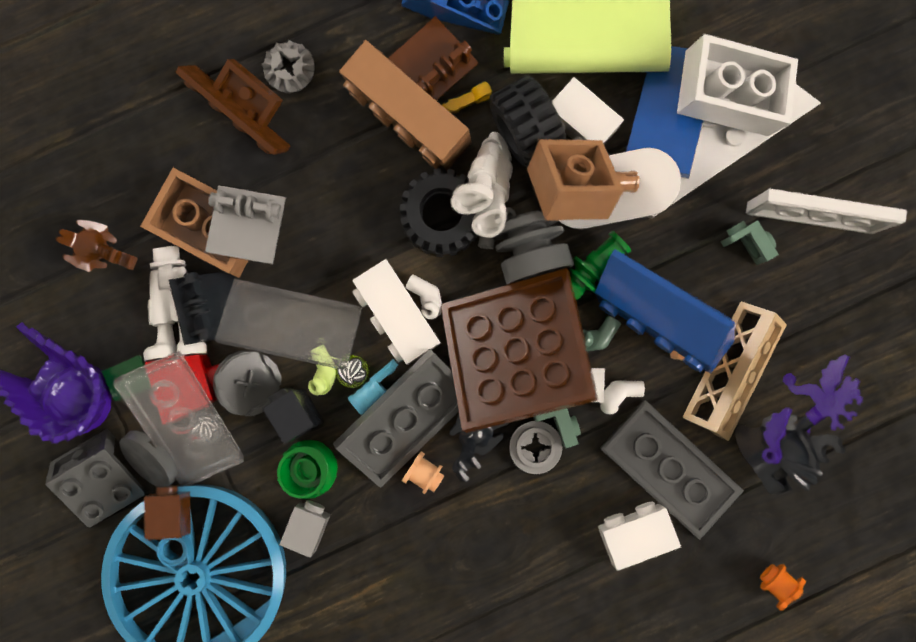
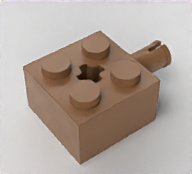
(577, 180)

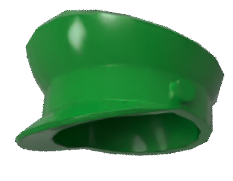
(307, 469)

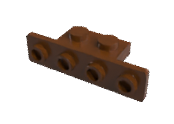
(241, 99)

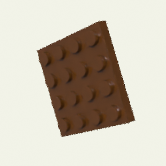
(518, 351)

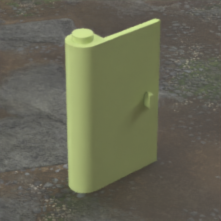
(589, 36)

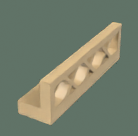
(743, 378)

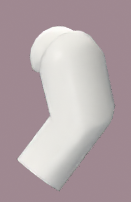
(429, 296)
(618, 391)

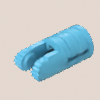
(373, 390)

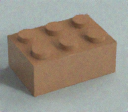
(184, 219)

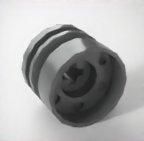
(532, 247)

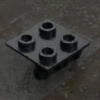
(200, 304)

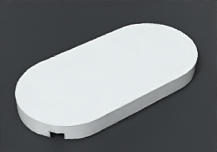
(657, 189)

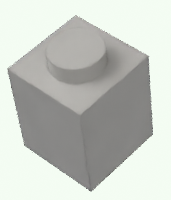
(305, 528)

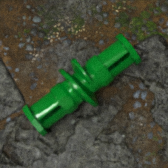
(592, 268)

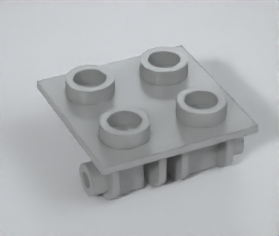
(244, 224)

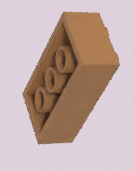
(404, 104)

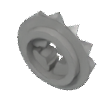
(281, 79)
(546, 458)

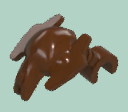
(91, 246)

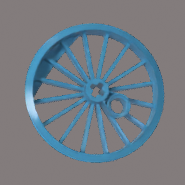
(248, 629)

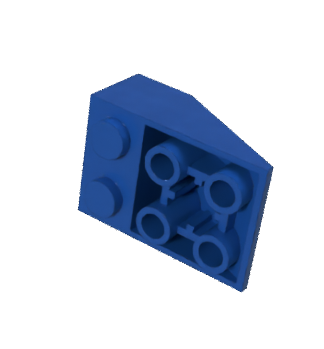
(475, 14)

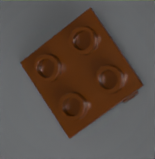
(434, 58)

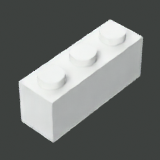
(394, 313)

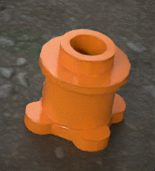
(781, 585)

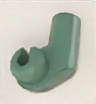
(601, 338)

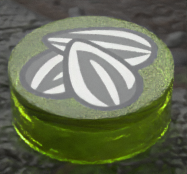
(356, 373)

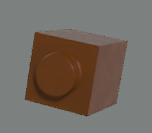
(167, 513)

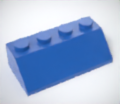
(665, 313)

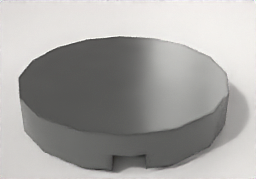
(246, 382)
(149, 462)

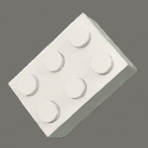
(737, 86)

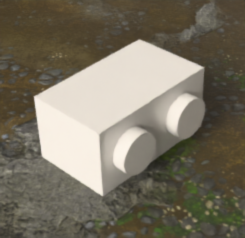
(585, 114)
(638, 535)

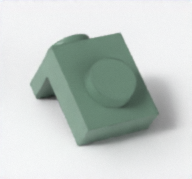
(757, 241)
(566, 426)

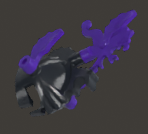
(784, 440)

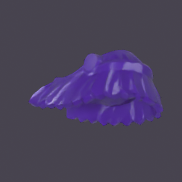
(65, 396)

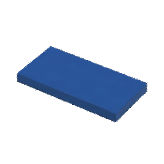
(657, 118)

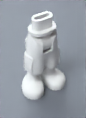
(487, 187)
(161, 306)

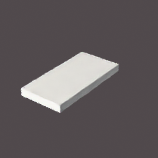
(825, 211)

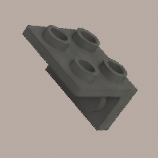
(93, 480)

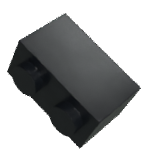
(292, 413)

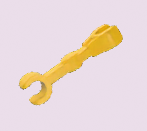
(477, 95)

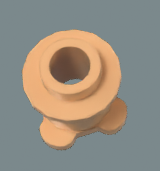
(424, 474)

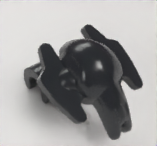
(473, 442)

